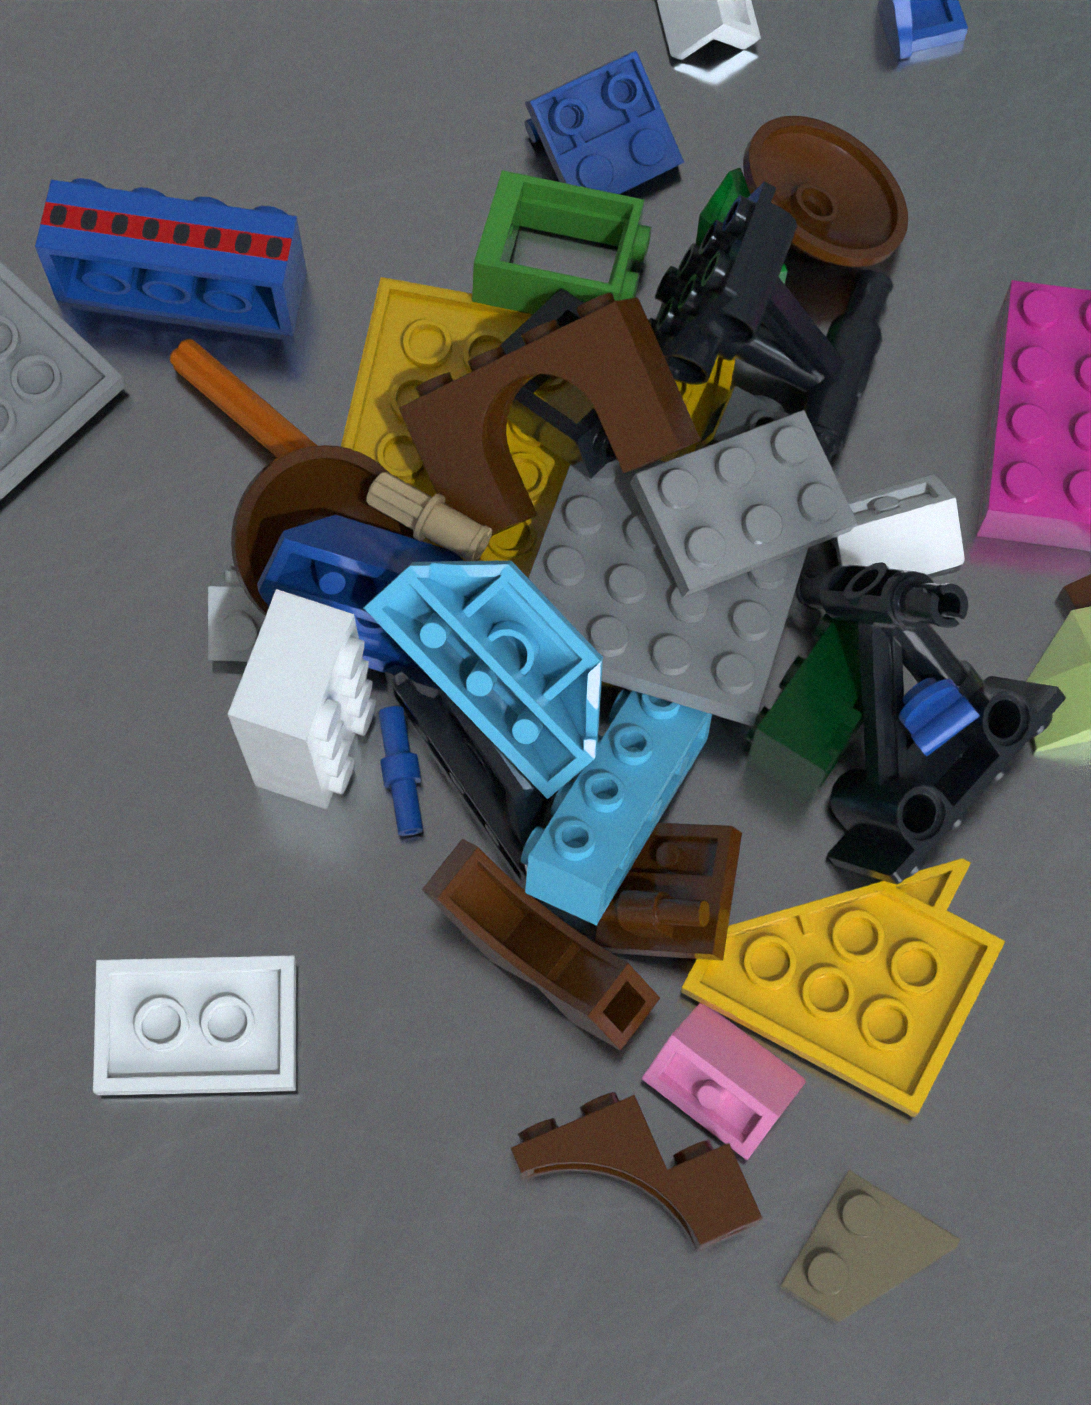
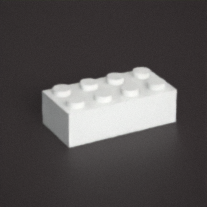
(303, 700)

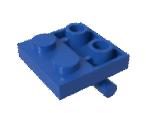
(604, 128)

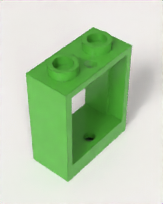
(562, 211)

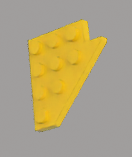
(858, 981)

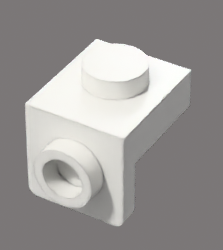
(231, 619)

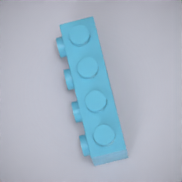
(613, 804)

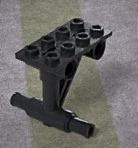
(735, 305)
(903, 796)

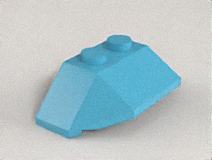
(501, 660)

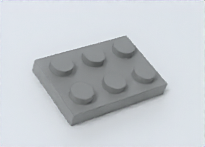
(743, 503)

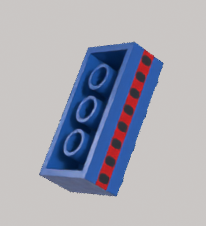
(172, 256)

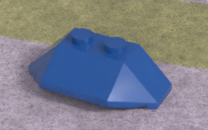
(345, 568)

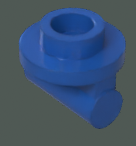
(935, 713)

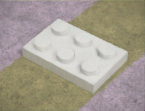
(195, 1025)

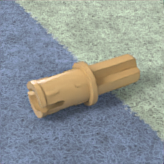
(428, 516)

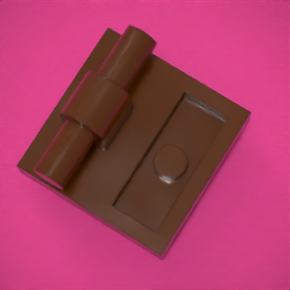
(675, 895)

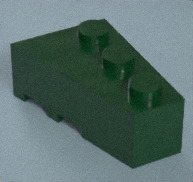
(814, 715)

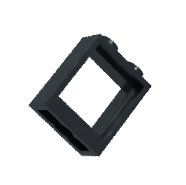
(579, 444)

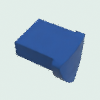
(921, 24)

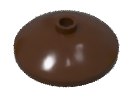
(833, 188)
(297, 491)

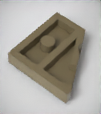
(862, 1250)

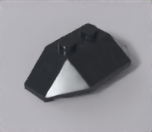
(482, 775)

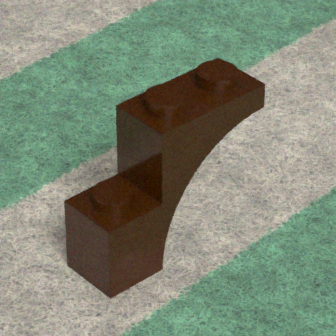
(539, 947)
(614, 1139)

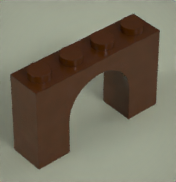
(603, 353)

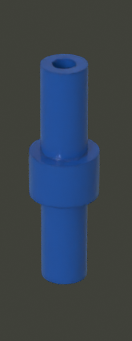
(400, 770)

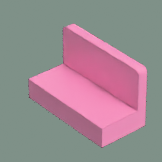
(723, 1079)

